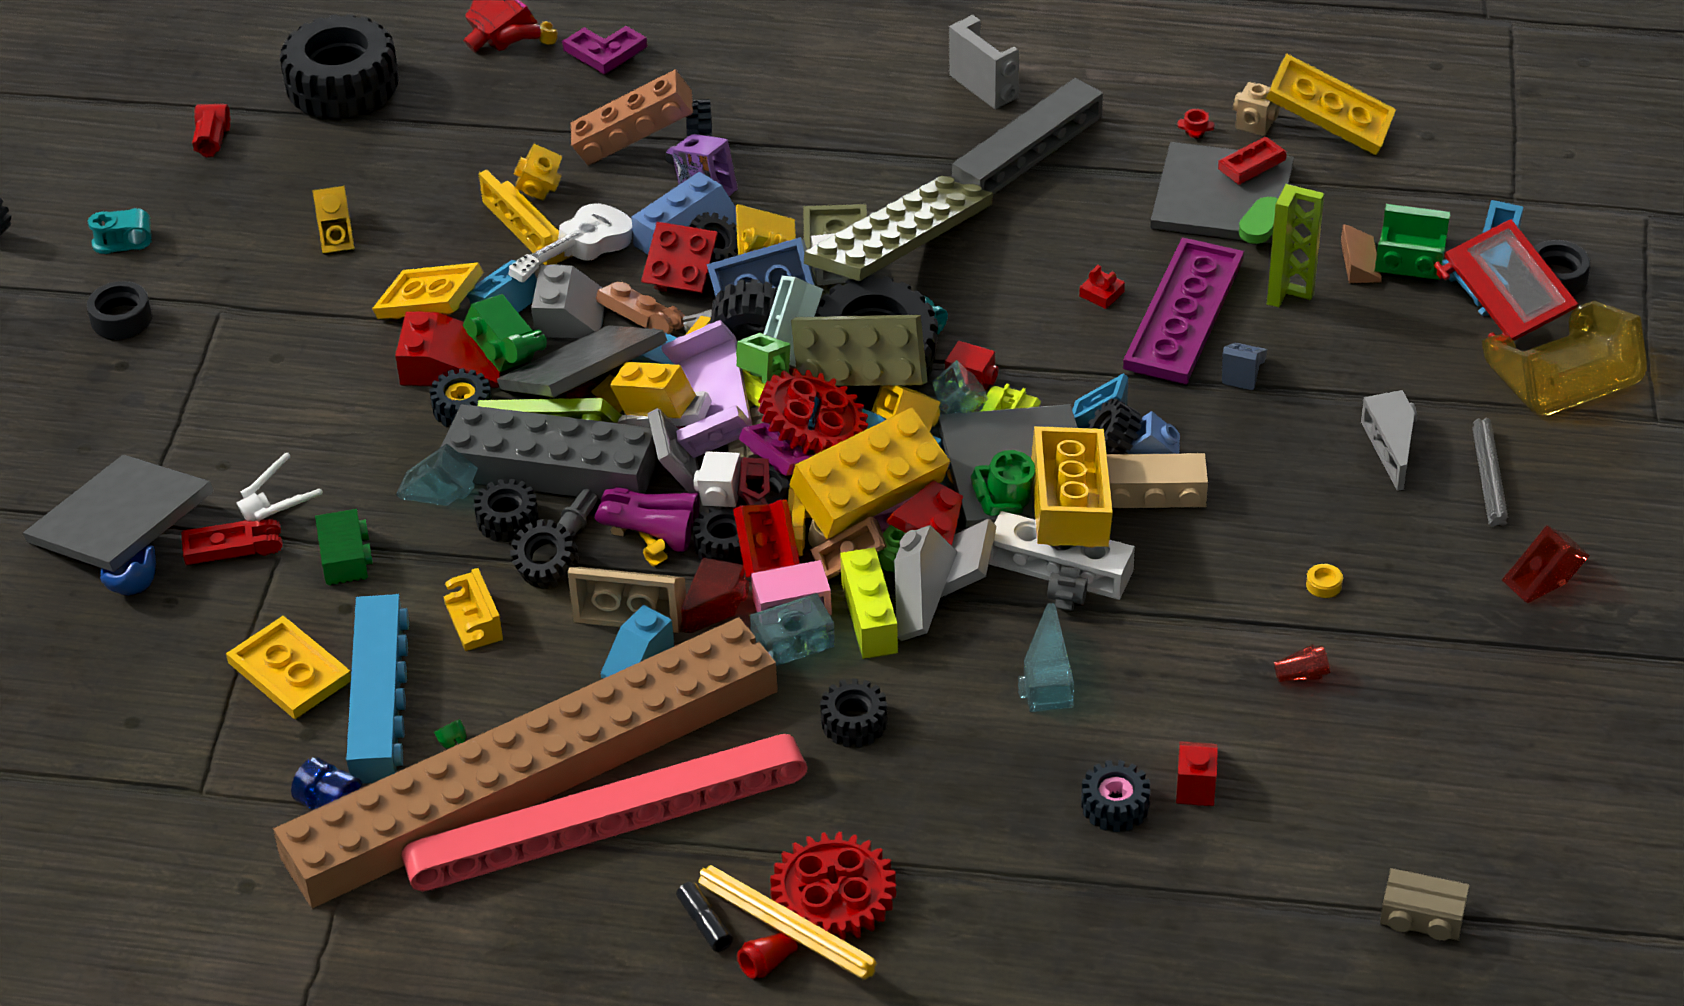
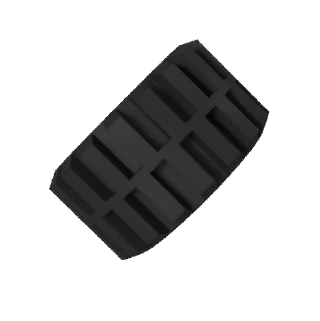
(742, 305)

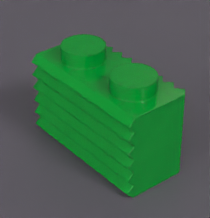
(341, 546)

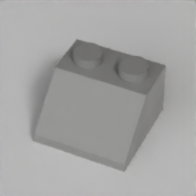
(566, 303)

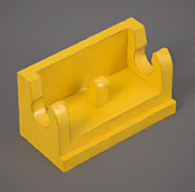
(473, 611)

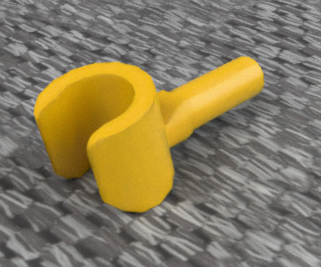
(654, 551)

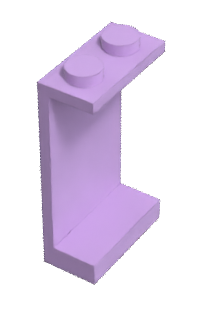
(710, 366)

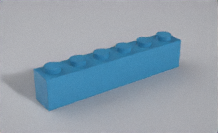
(376, 689)

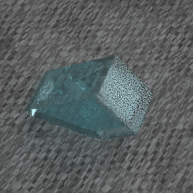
(959, 390)
(439, 478)

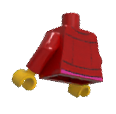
(503, 24)

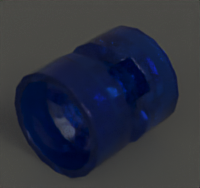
(322, 783)

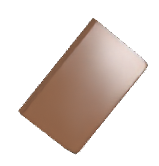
(1359, 256)
(860, 536)

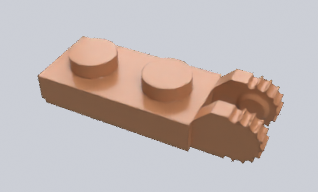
(639, 307)

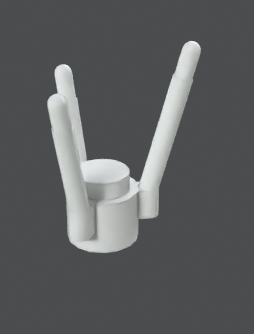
(257, 507)

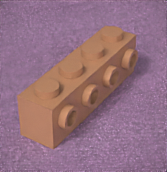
(631, 117)

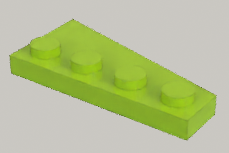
(580, 408)

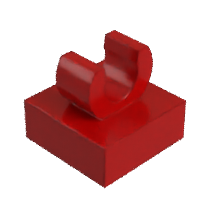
(1102, 288)

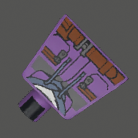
(704, 155)

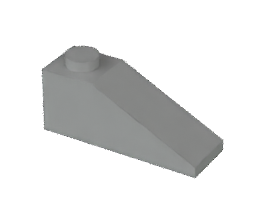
(1389, 425)
(919, 579)

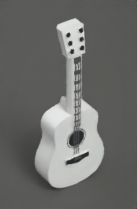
(586, 236)

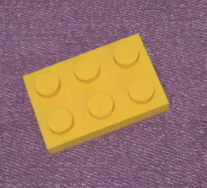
(428, 290)
(289, 667)

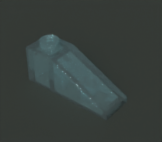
(1047, 670)

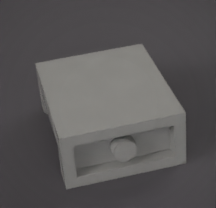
(982, 67)

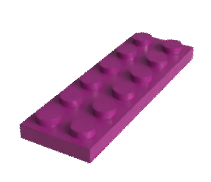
(1183, 310)

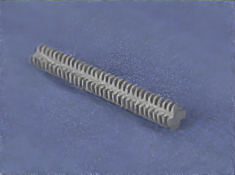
(1490, 472)

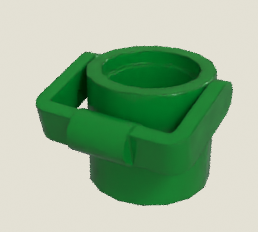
(1007, 485)

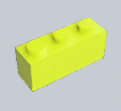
(869, 603)

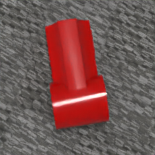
(210, 124)

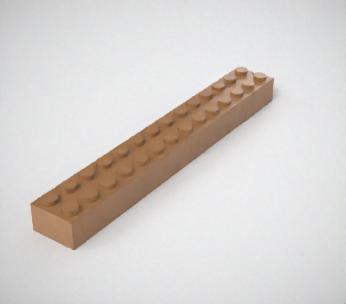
(526, 759)

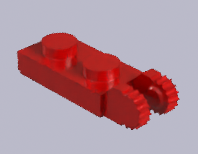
(231, 540)

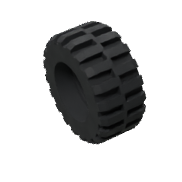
(339, 66)
(881, 298)

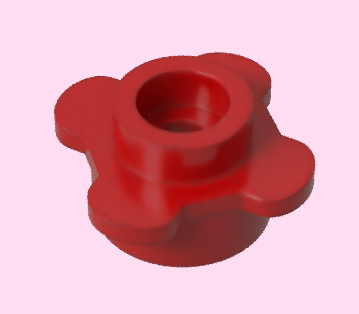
(1196, 123)

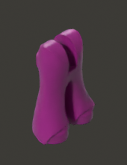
(658, 515)

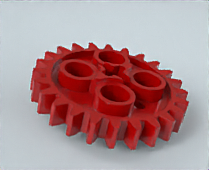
(790, 403)
(835, 884)

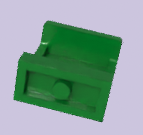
(1412, 241)

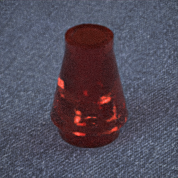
(1304, 664)

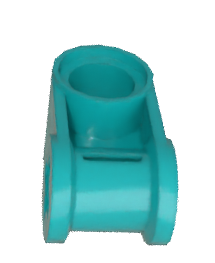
(122, 230)

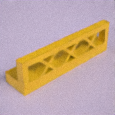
(519, 215)

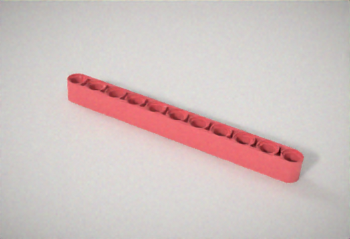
(602, 812)

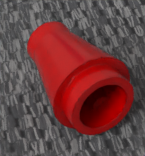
(764, 954)

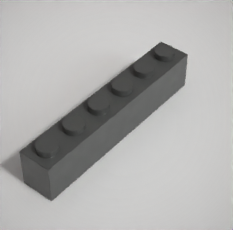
(1030, 137)

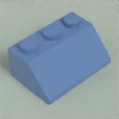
(681, 206)
(763, 265)

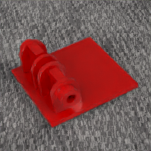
(679, 257)

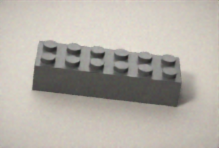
(553, 451)

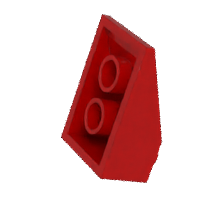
(436, 344)

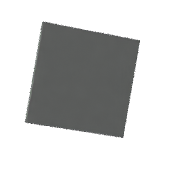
(1204, 200)
(582, 360)
(978, 436)
(118, 512)

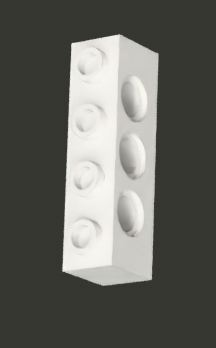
(1017, 550)

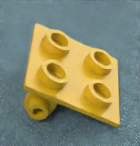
(761, 229)

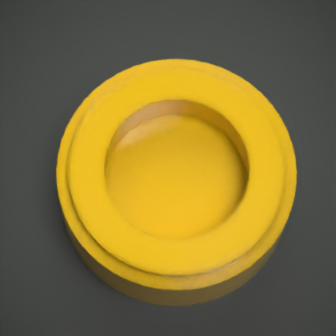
(1324, 580)

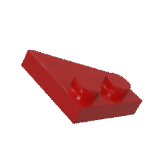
(931, 506)

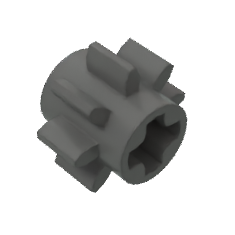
(1067, 588)

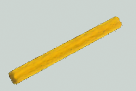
(788, 922)

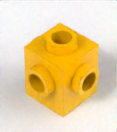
(538, 172)

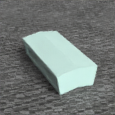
(792, 300)

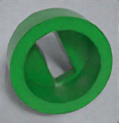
(450, 732)

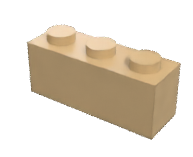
(1157, 480)

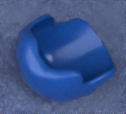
(133, 575)

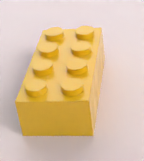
(869, 472)
(1071, 487)

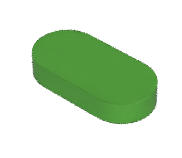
(1258, 221)

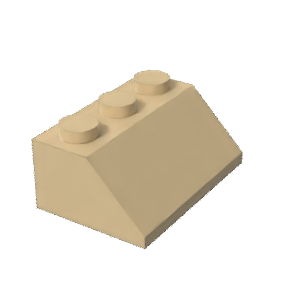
(614, 596)

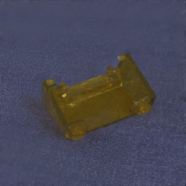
(1594, 360)

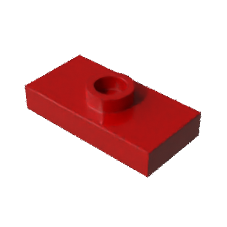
(1252, 160)

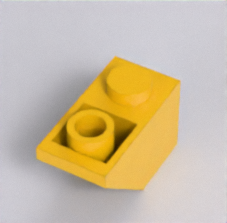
(333, 219)

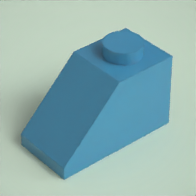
(638, 639)

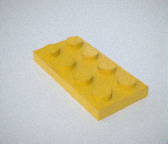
(1331, 104)

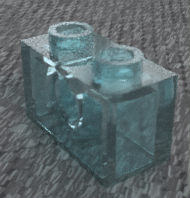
(794, 629)

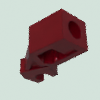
(754, 470)

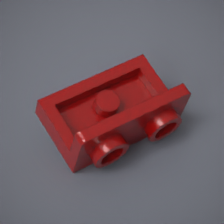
(766, 536)

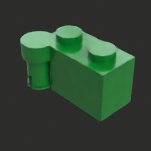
(502, 333)

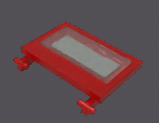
(1509, 280)

